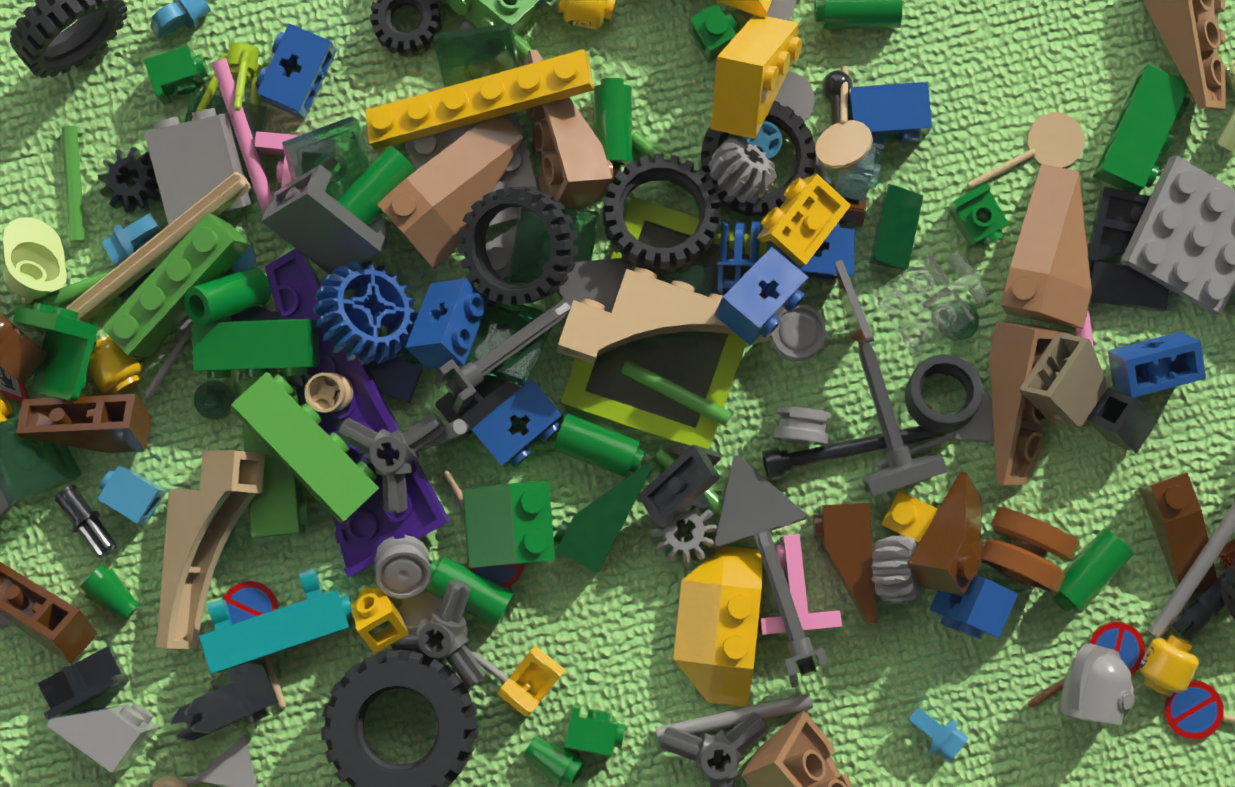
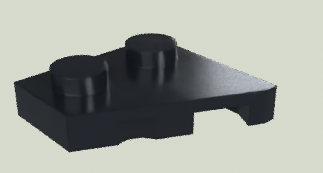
(1115, 222)

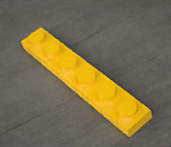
(479, 99)

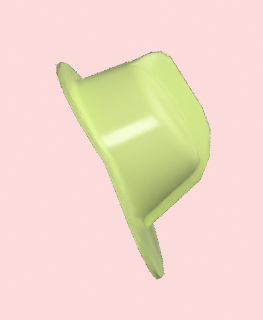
(32, 259)

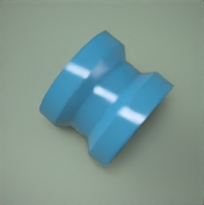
(768, 139)

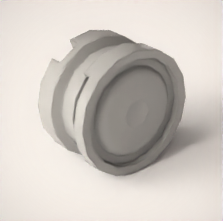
(799, 333)
(802, 425)
(402, 567)

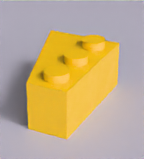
(752, 73)

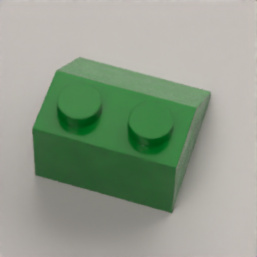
(508, 524)

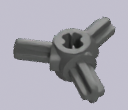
(407, 443)
(446, 634)
(702, 748)

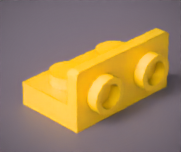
(804, 218)

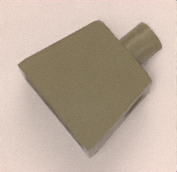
(1066, 381)

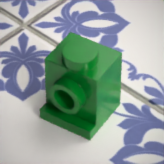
(712, 30)
(176, 73)
(964, 214)
(594, 732)

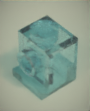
(855, 179)

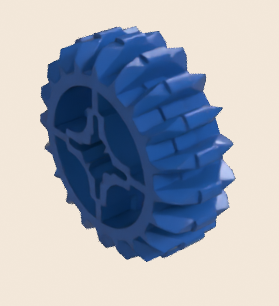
(355, 321)

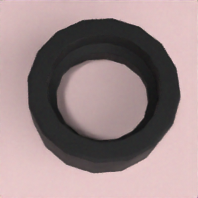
(956, 368)

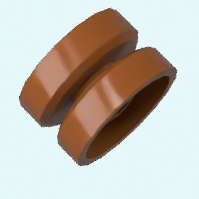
(1028, 547)

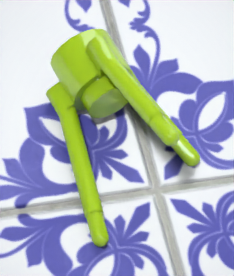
(244, 67)

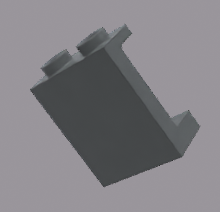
(321, 225)

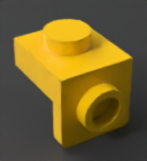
(909, 516)
(530, 682)

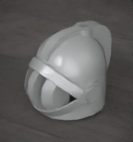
(1097, 686)

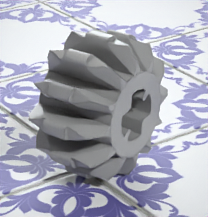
(742, 170)
(697, 534)
(891, 573)

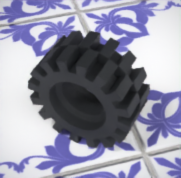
(409, 41)

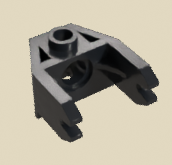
(235, 696)

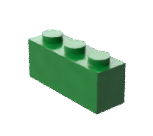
(1143, 130)
(256, 347)

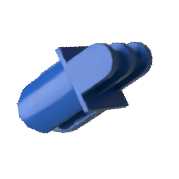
(739, 253)

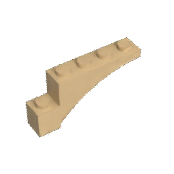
(640, 311)
(195, 537)

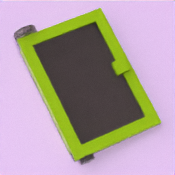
(701, 369)

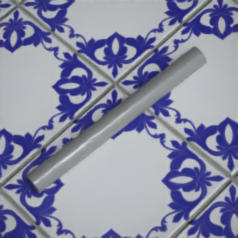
(1194, 575)
(734, 717)

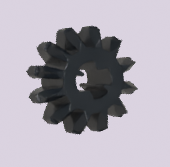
(117, 176)

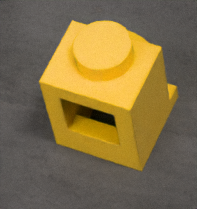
(373, 609)

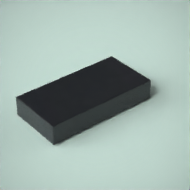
(1126, 287)

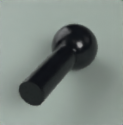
(831, 87)

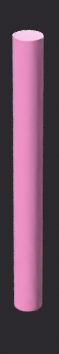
(243, 134)

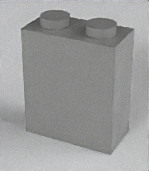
(193, 159)

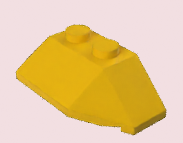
(720, 624)

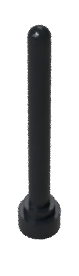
(779, 463)

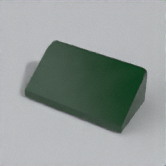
(896, 227)

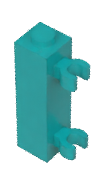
(276, 630)

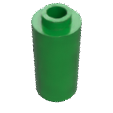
(858, 14)
(614, 120)
(375, 184)
(227, 296)
(598, 446)
(1092, 571)
(487, 599)

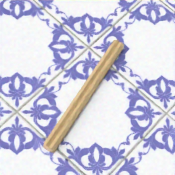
(158, 247)

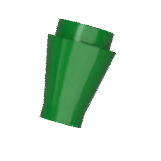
(109, 592)
(556, 762)

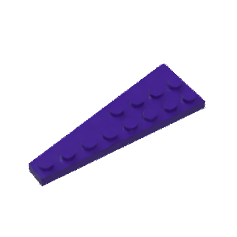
(293, 293)

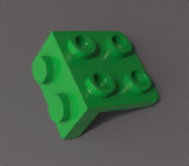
(69, 347)

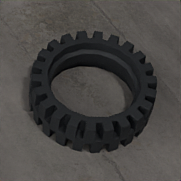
(49, 50)
(805, 155)
(661, 170)
(475, 245)

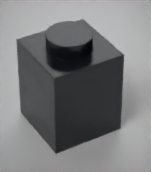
(1122, 420)

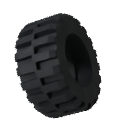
(391, 671)

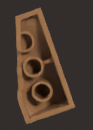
(1193, 41)
(569, 152)
(438, 195)
(1050, 262)
(1015, 419)
(795, 758)

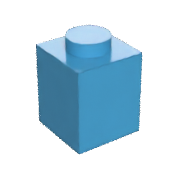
(130, 494)

